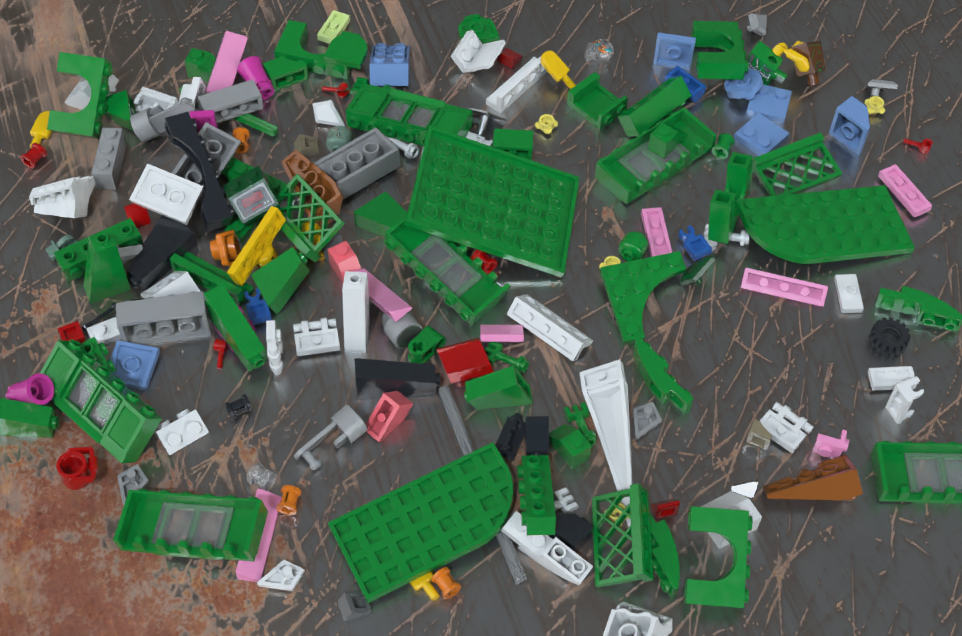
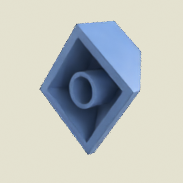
(851, 124)

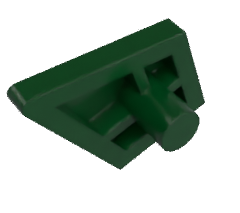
(695, 271)

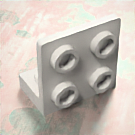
(473, 55)

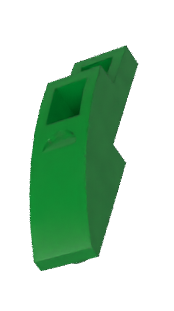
(926, 307)
(654, 373)
(665, 557)

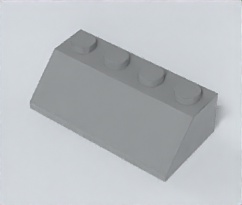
(219, 146)
(360, 162)
(163, 319)

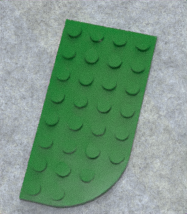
(826, 225)
(426, 522)

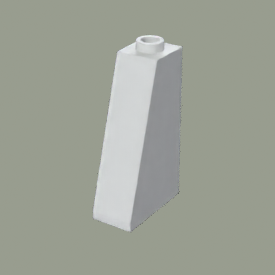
(356, 311)

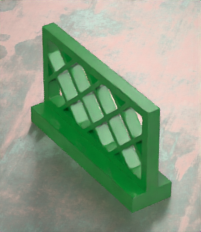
(792, 152)
(294, 232)
(640, 532)

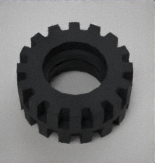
(893, 328)

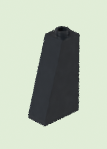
(154, 260)
(383, 376)

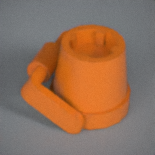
(225, 247)

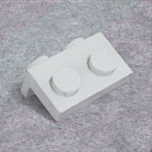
(182, 431)

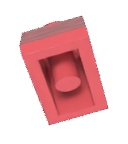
(342, 259)
(388, 414)

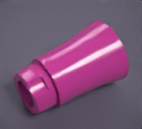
(253, 69)
(34, 390)

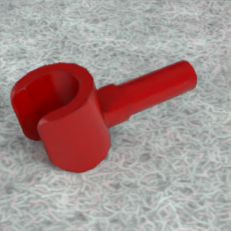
(340, 91)
(923, 147)
(221, 347)

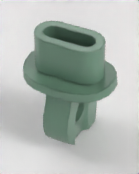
(62, 243)

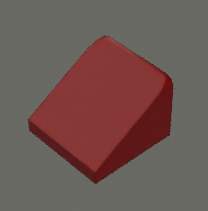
(509, 58)
(138, 215)
(665, 508)

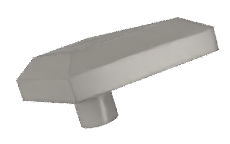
(757, 23)
(877, 85)
(129, 252)
(645, 419)
(131, 480)

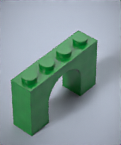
(725, 36)
(291, 47)
(89, 120)
(723, 211)
(729, 589)

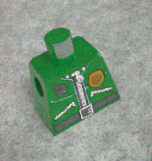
(767, 63)

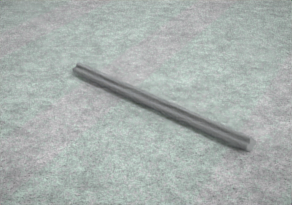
(466, 446)

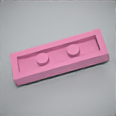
(905, 190)
(656, 231)

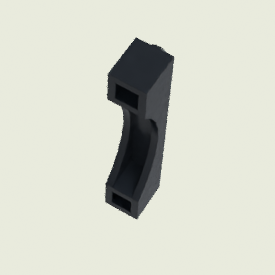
(183, 135)

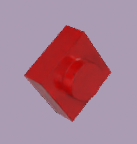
(72, 331)

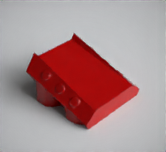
(464, 361)

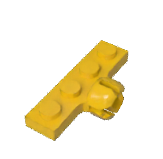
(259, 247)

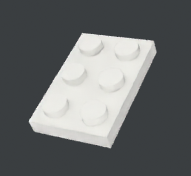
(166, 194)

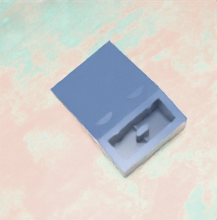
(389, 65)

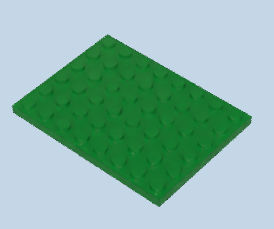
(493, 201)

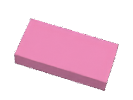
(501, 333)

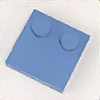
(674, 50)
(771, 103)
(761, 135)
(135, 363)

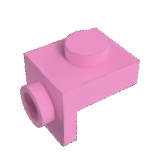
(830, 446)

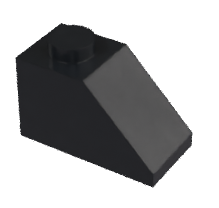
(536, 435)
(572, 530)

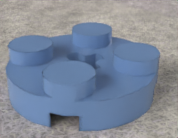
(744, 88)

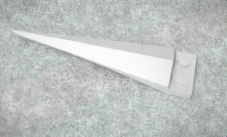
(608, 403)

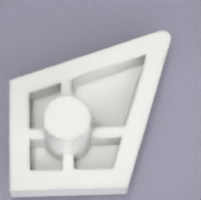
(327, 113)
(283, 577)

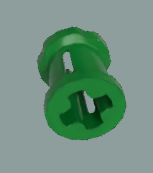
(722, 148)

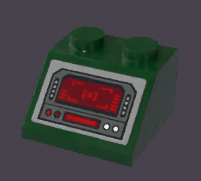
(251, 195)

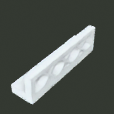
(516, 85)
(548, 326)

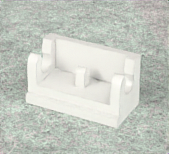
(150, 98)
(902, 399)

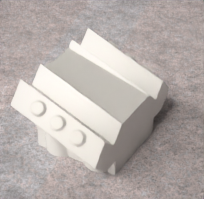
(64, 197)
(637, 621)

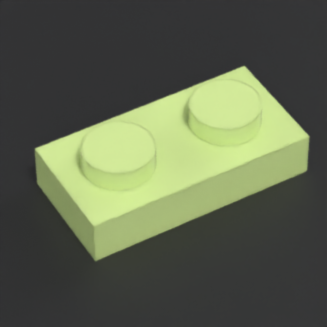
(333, 26)

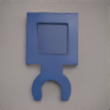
(694, 245)
(256, 308)

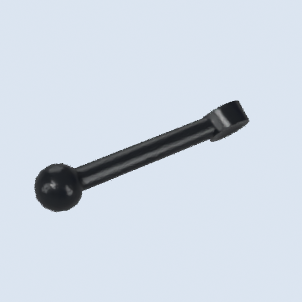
(113, 307)

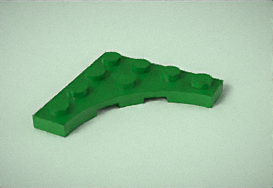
(233, 170)
(630, 286)

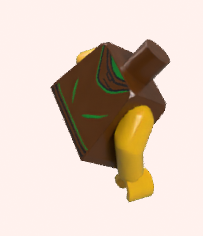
(806, 57)

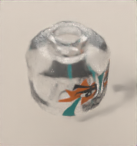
(599, 52)

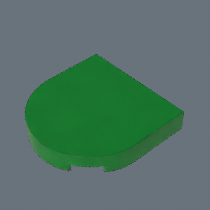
(482, 27)
(347, 50)

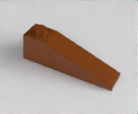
(317, 179)
(832, 480)

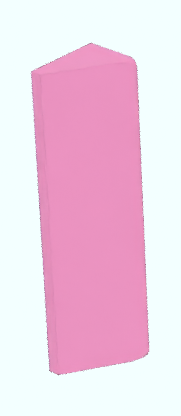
(227, 61)
(784, 287)
(385, 298)
(254, 570)

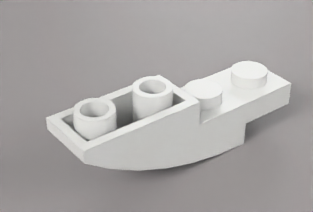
(548, 552)

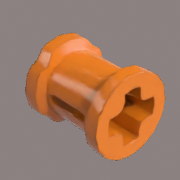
(243, 135)
(288, 500)
(446, 583)

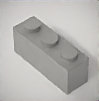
(232, 101)
(109, 158)

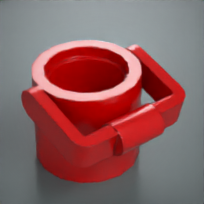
(75, 469)

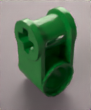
(425, 345)

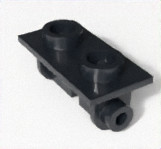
(511, 436)

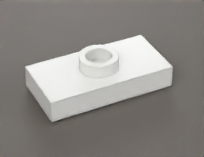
(848, 293)
(887, 377)

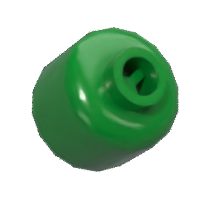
(633, 246)

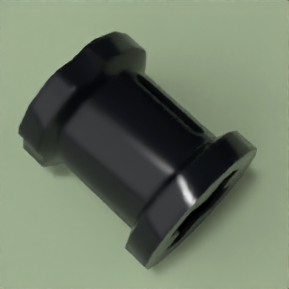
(238, 407)

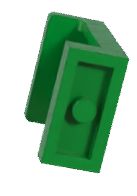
(595, 102)

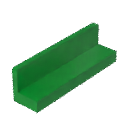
(209, 276)

